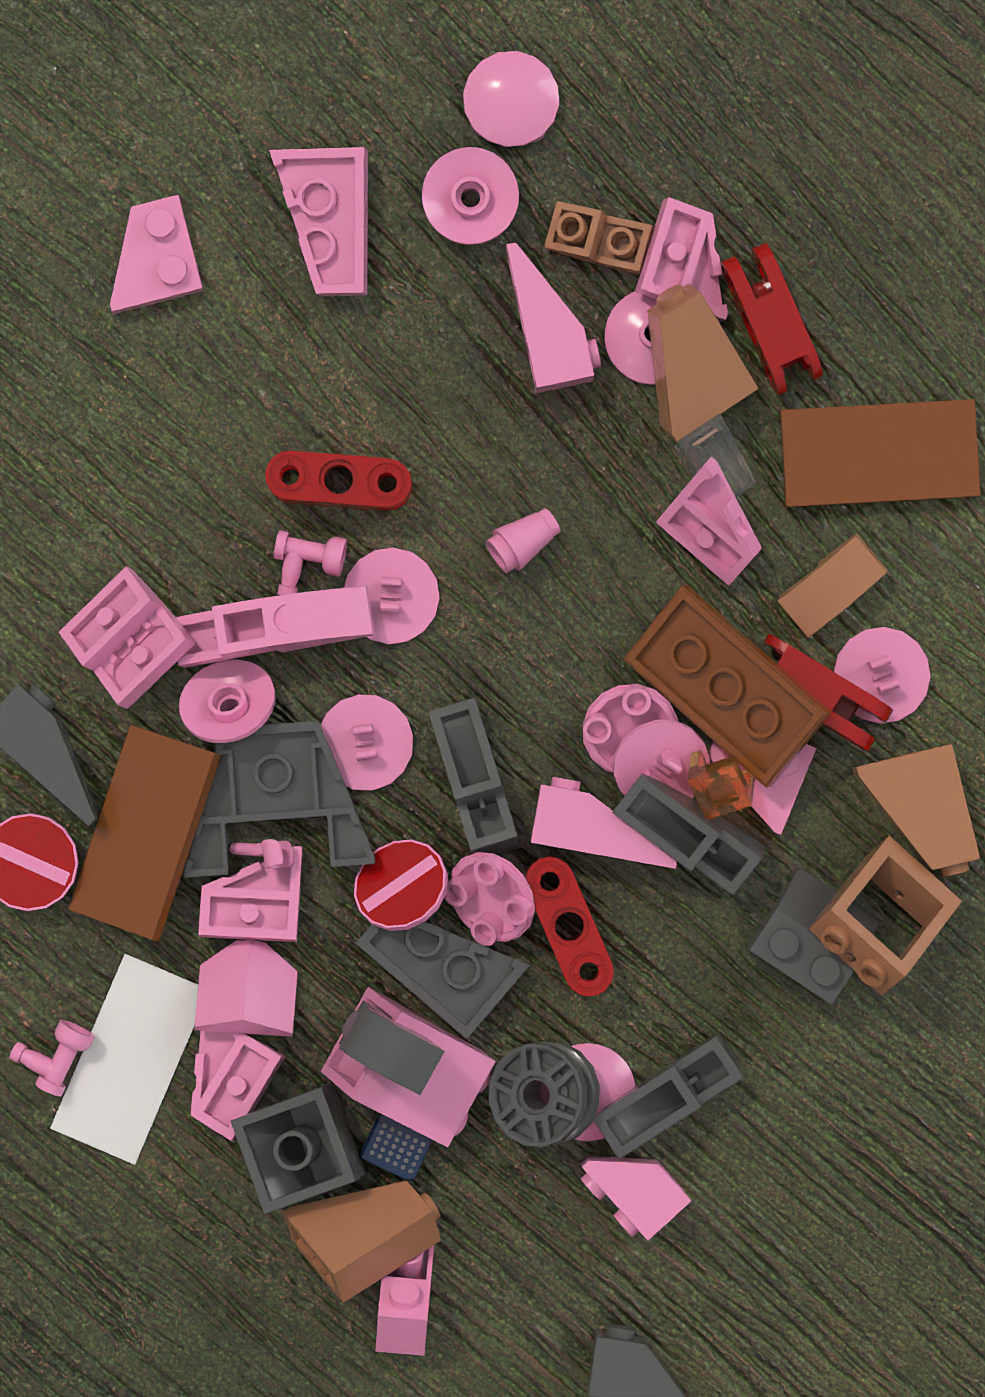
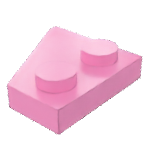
(712, 524)

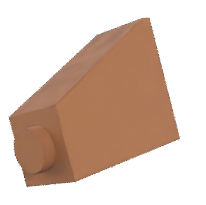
(693, 362)
(925, 806)
(363, 1234)

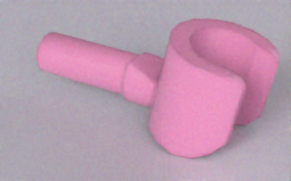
(276, 853)

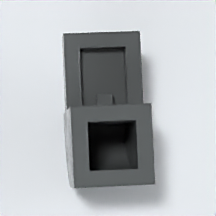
(389, 1048)

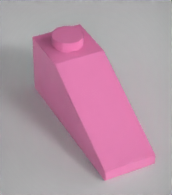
(552, 334)
(585, 824)

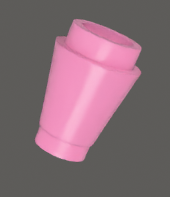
(522, 540)

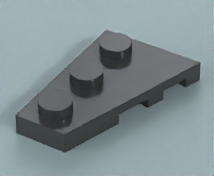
(444, 971)

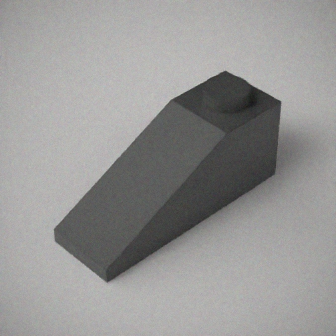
(41, 746)

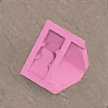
(246, 991)

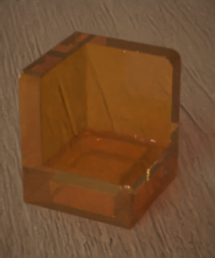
(719, 785)

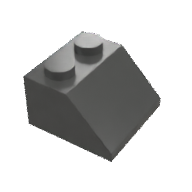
(793, 949)
(298, 1148)

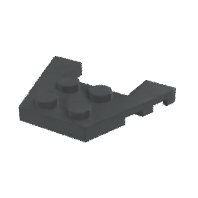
(273, 776)

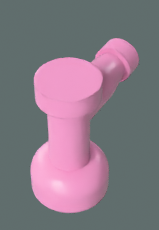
(296, 550)
(54, 1070)

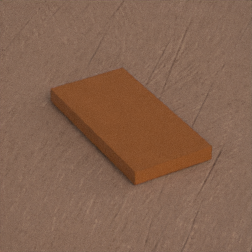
(880, 453)
(727, 686)
(144, 832)

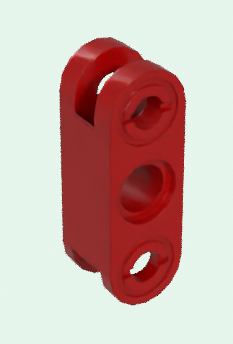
(771, 318)
(313, 472)
(832, 691)
(574, 952)

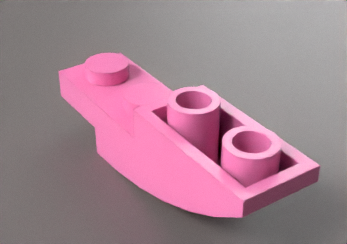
(277, 624)

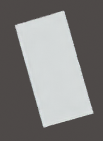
(130, 1060)

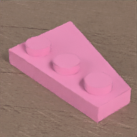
(330, 211)

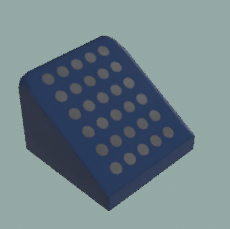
(395, 1147)

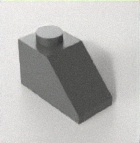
(627, 1367)

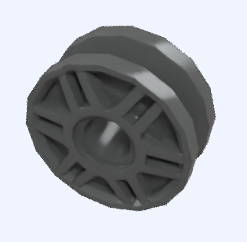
(517, 1101)

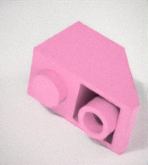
(639, 1188)
(405, 1307)

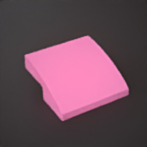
(126, 637)

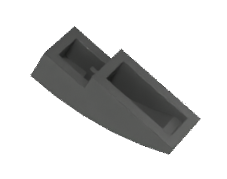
(474, 778)
(680, 830)
(669, 1095)

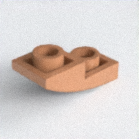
(598, 238)
(832, 585)

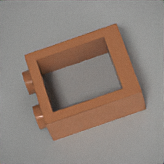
(911, 888)

